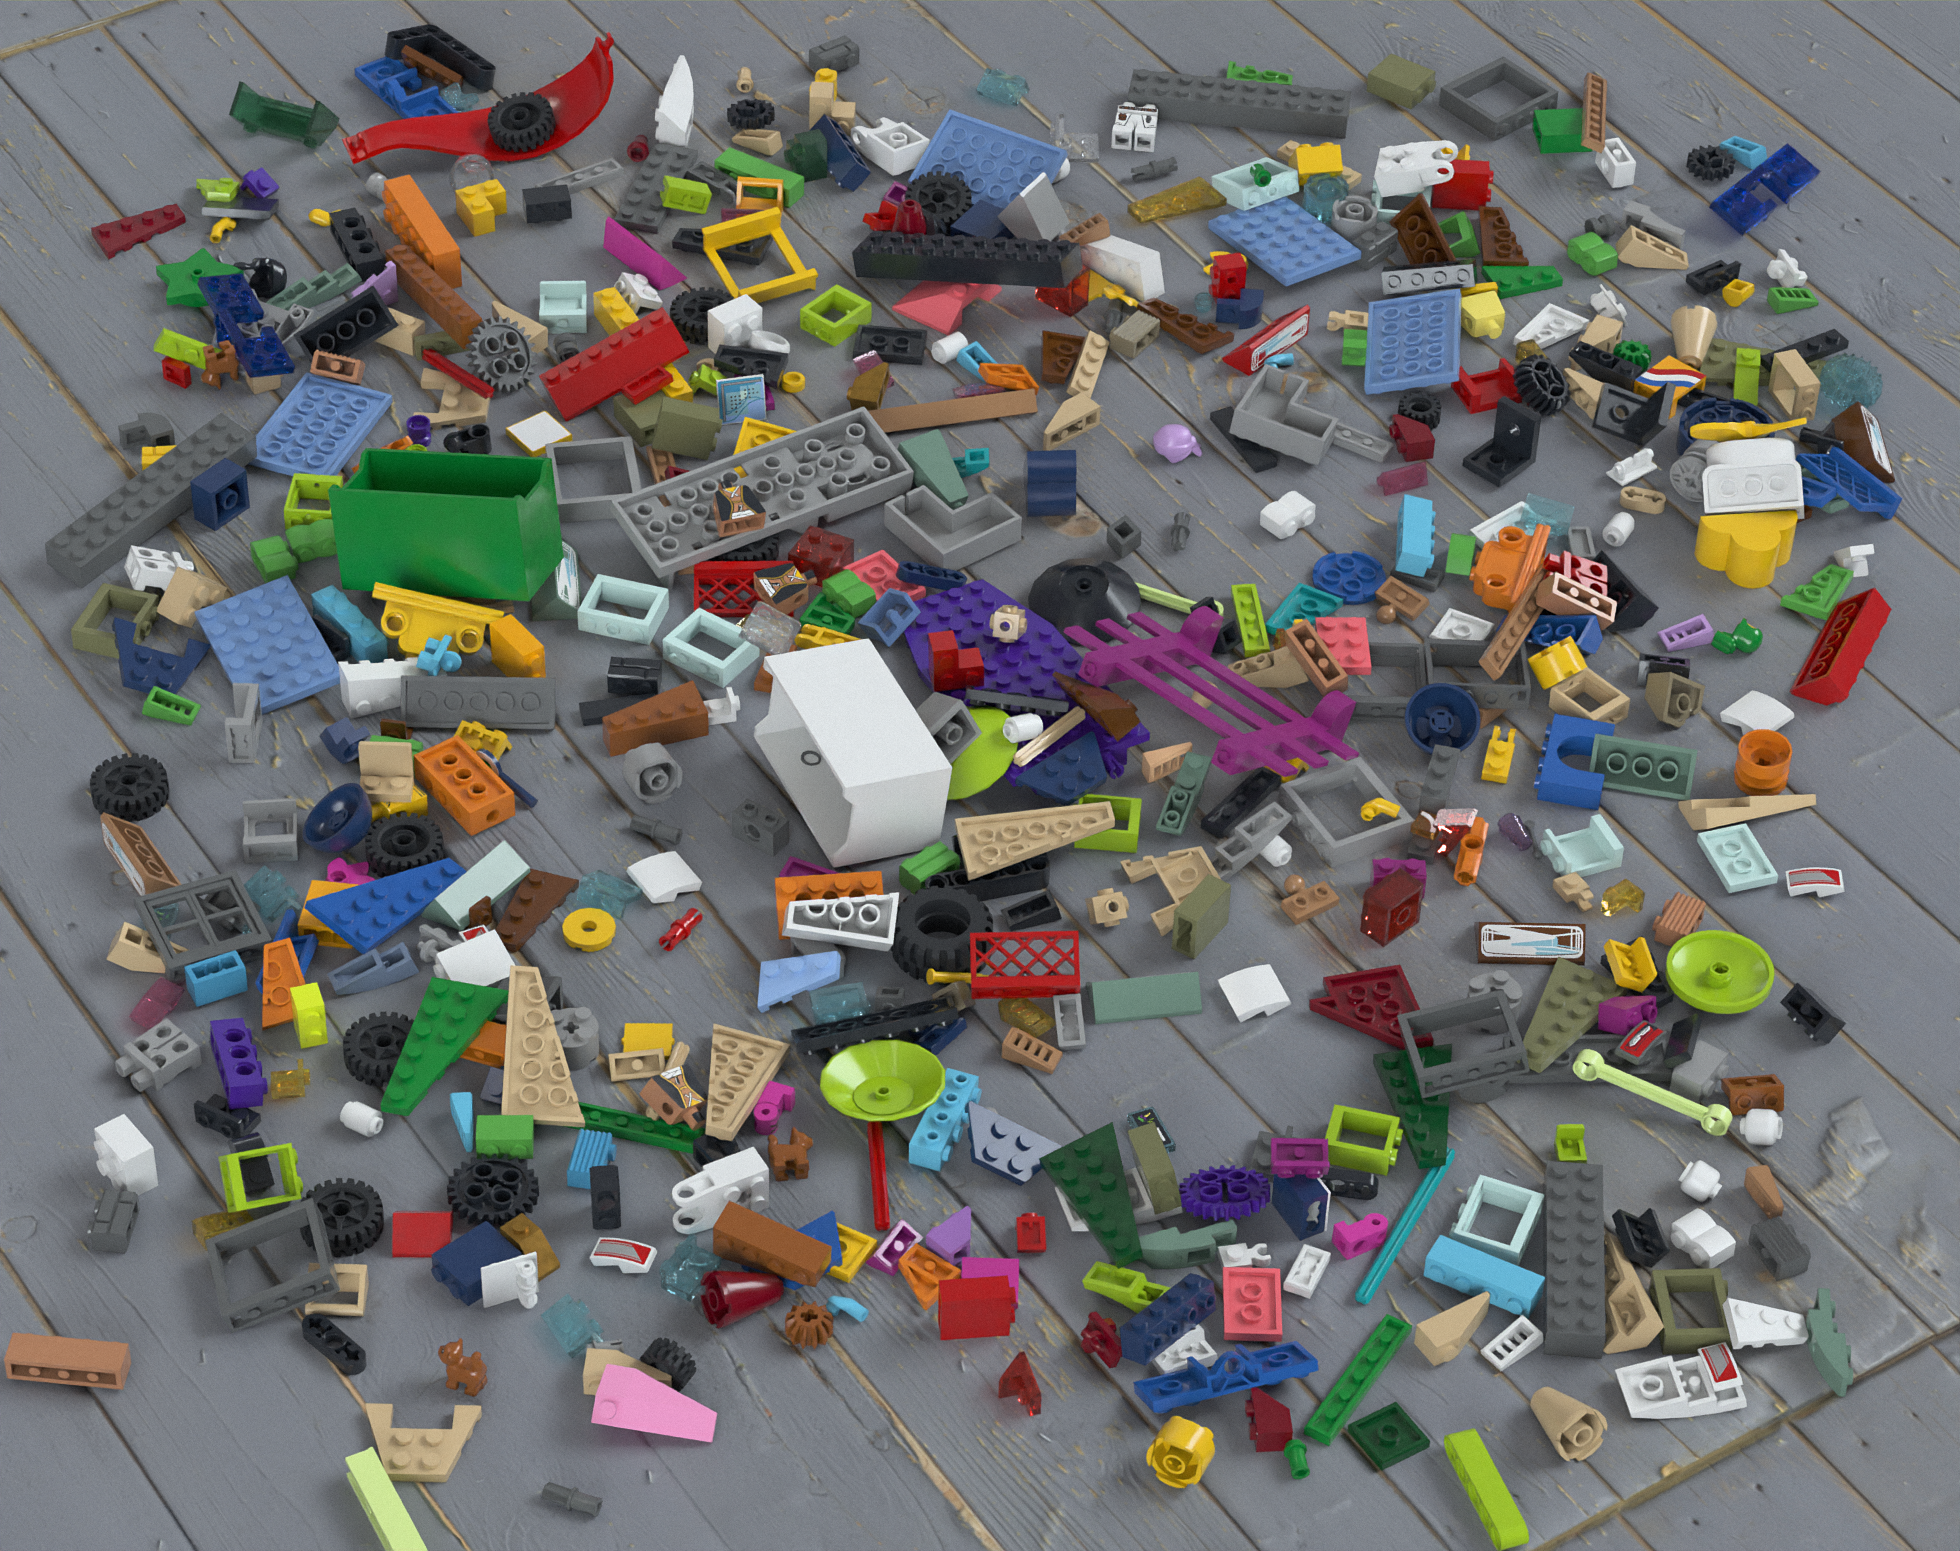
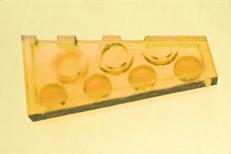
(1178, 200)

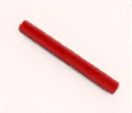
(458, 373)
(878, 1175)

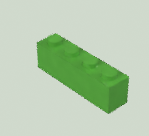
(740, 164)

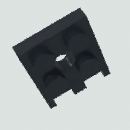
(1642, 418)
(1509, 449)

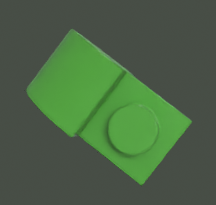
(1354, 347)
(1460, 554)

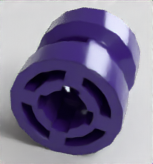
(418, 430)

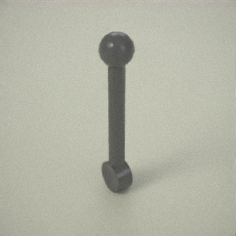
(1529, 825)

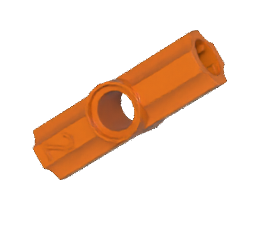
(1471, 853)

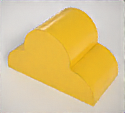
(1746, 545)

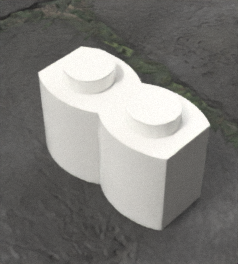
(1287, 514)
(1702, 1239)

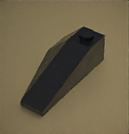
(1633, 604)

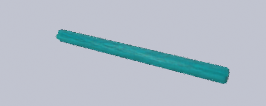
(1402, 1230)

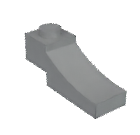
(1645, 220)
(1069, 1020)

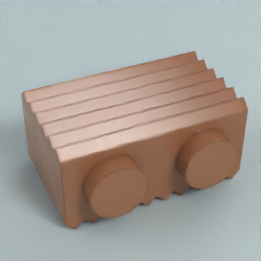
(337, 367)
(1679, 919)

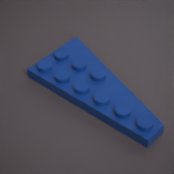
(382, 907)

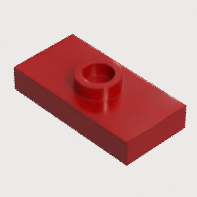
(647, 384)

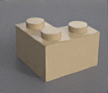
(822, 102)
(188, 594)

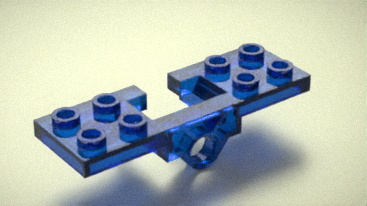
(1781, 173)
(235, 303)

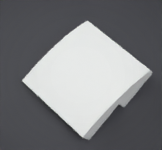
(1757, 712)
(664, 877)
(1254, 991)
(1189, 1345)

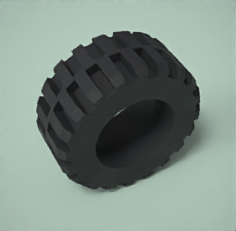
(939, 912)

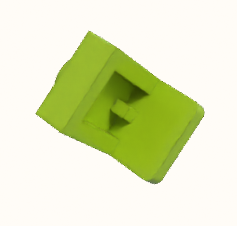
(705, 379)
(1569, 1143)

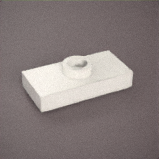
(1306, 1271)

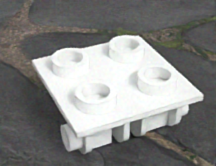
(510, 1281)

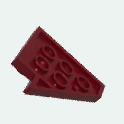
(1371, 1003)

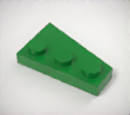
(1522, 279)

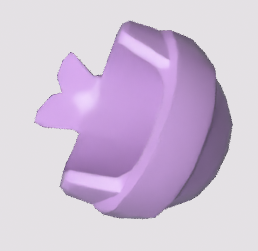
(1175, 442)

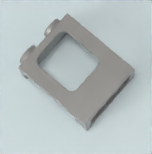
(245, 729)
(272, 847)

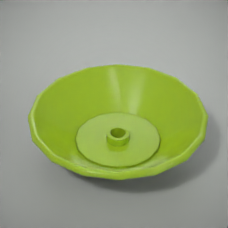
(985, 758)
(882, 1080)

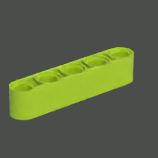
(1486, 1489)

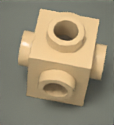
(1014, 617)
(1099, 911)

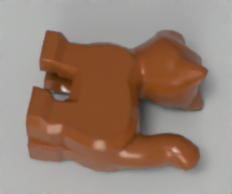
(218, 363)
(788, 1157)
(462, 1368)

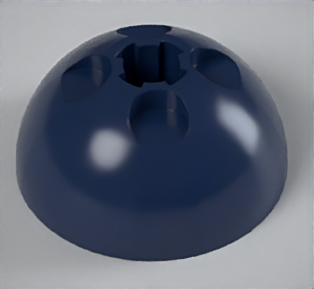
(1448, 709)
(339, 819)

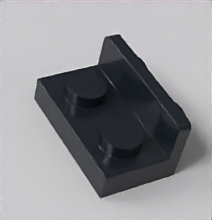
(1658, 664)
(229, 1122)

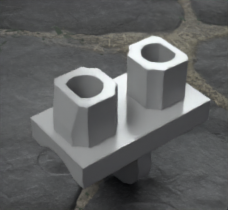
(432, 942)

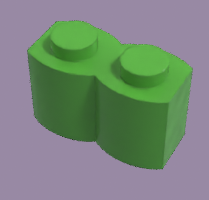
(1592, 253)
(312, 540)
(273, 558)
(849, 593)

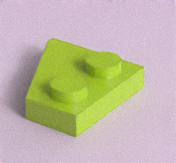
(218, 190)

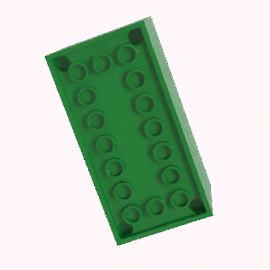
(448, 524)

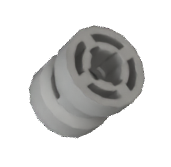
(375, 184)

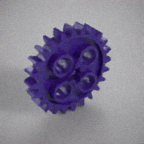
(1245, 1192)

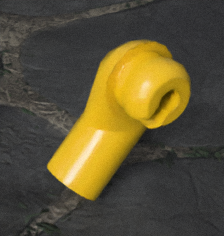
(320, 217)
(219, 227)
(1378, 806)

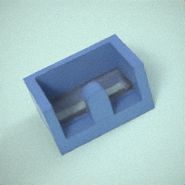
(889, 616)

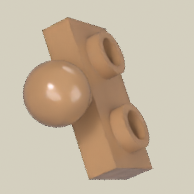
(1401, 599)
(1307, 902)

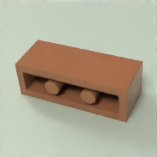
(1569, 597)
(1316, 658)

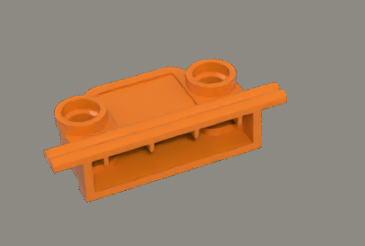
(1508, 565)

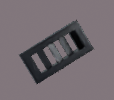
(1037, 902)

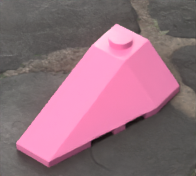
(641, 1403)

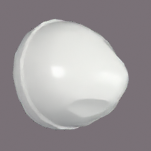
(769, 341)

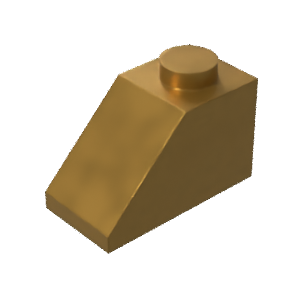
(869, 388)
(528, 1239)

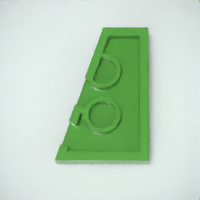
(1251, 73)
(1821, 593)

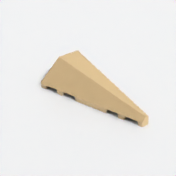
(1718, 812)
(1628, 1309)

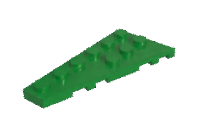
(439, 1035)

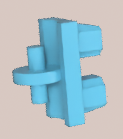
(436, 657)

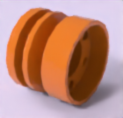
(1762, 763)

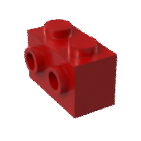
(1227, 276)

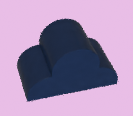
(1050, 483)

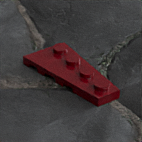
(130, 230)

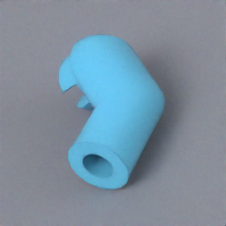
(1280, 360)
(848, 1305)

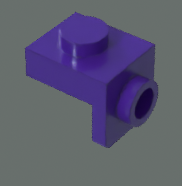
(259, 183)

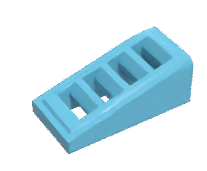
(1745, 151)
(974, 350)
(463, 1115)

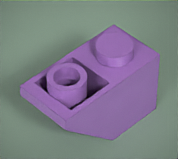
(952, 1237)

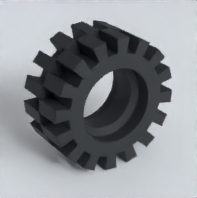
(1421, 408)
(670, 1360)

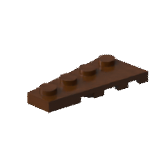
(1497, 240)
(1185, 326)
(532, 905)

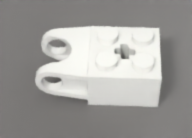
(891, 145)
(1413, 167)
(736, 1178)

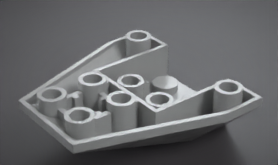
(283, 321)

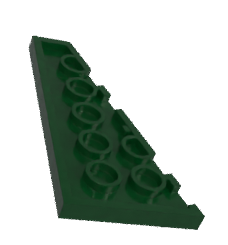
(1422, 1119)
(1095, 1186)

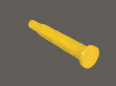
(949, 977)

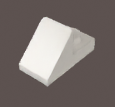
(1854, 558)

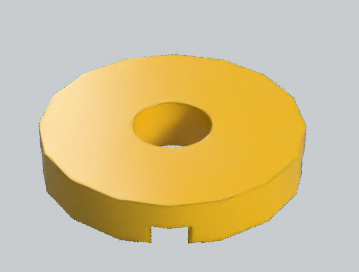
(586, 918)

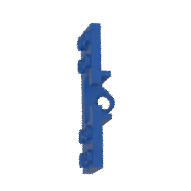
(389, 76)
(1246, 1371)

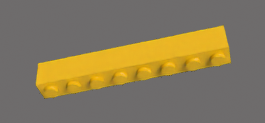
(615, 315)

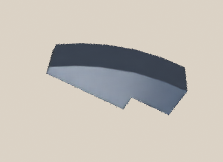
(373, 970)

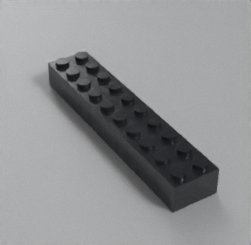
(967, 259)

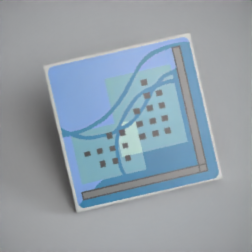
(741, 398)

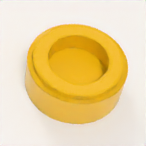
(793, 382)

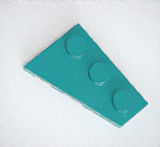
(1303, 604)

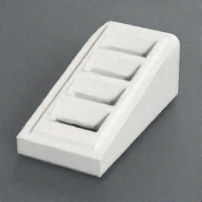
(1520, 1326)

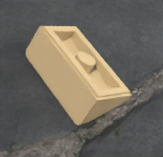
(636, 1064)

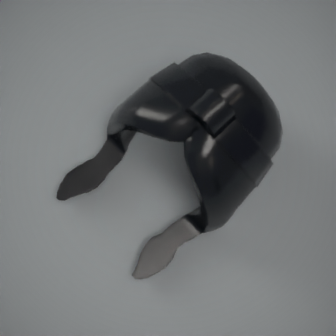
(269, 276)

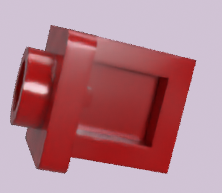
(883, 218)

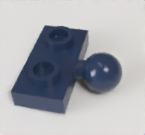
(938, 1037)

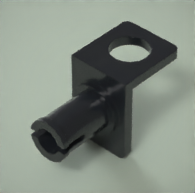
(1822, 439)

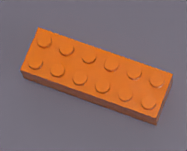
(421, 228)

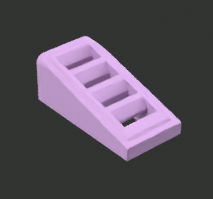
(1700, 635)

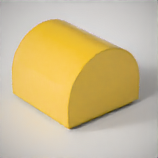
(1737, 292)

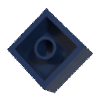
(220, 494)

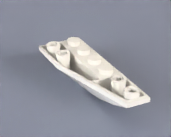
(676, 107)

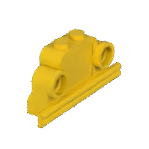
(418, 616)

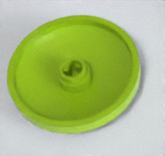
(1719, 972)

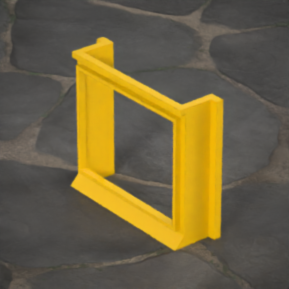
(750, 228)

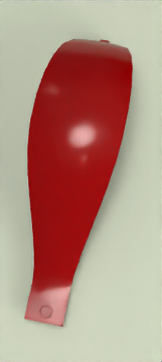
(574, 98)

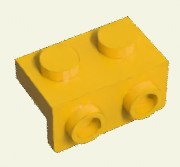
(1631, 964)

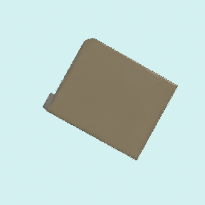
(959, 993)

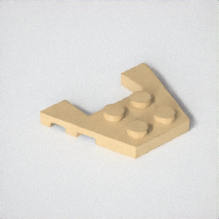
(458, 402)
(1179, 874)
(420, 1453)

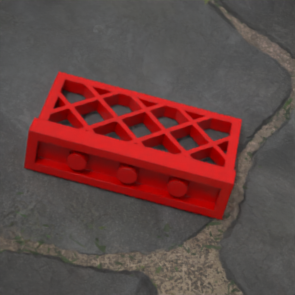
(729, 573)
(1024, 986)

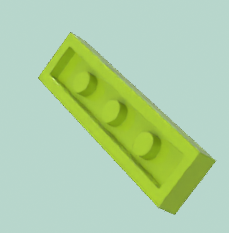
(1249, 619)

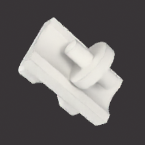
(1786, 271)

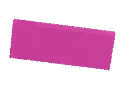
(640, 256)

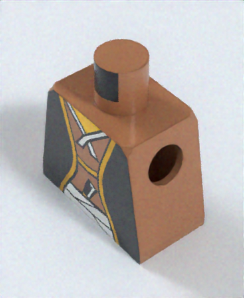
(737, 510)
(783, 586)
(676, 1096)

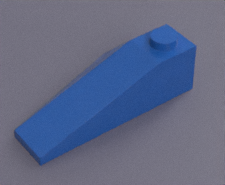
(1554, 628)

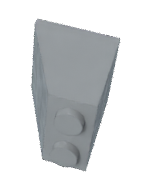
(1036, 212)
(948, 724)

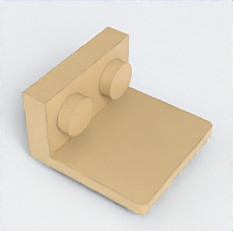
(386, 771)

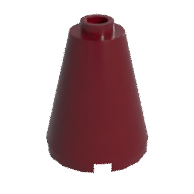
(909, 218)
(737, 1295)

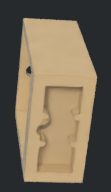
(1791, 371)
(1614, 702)

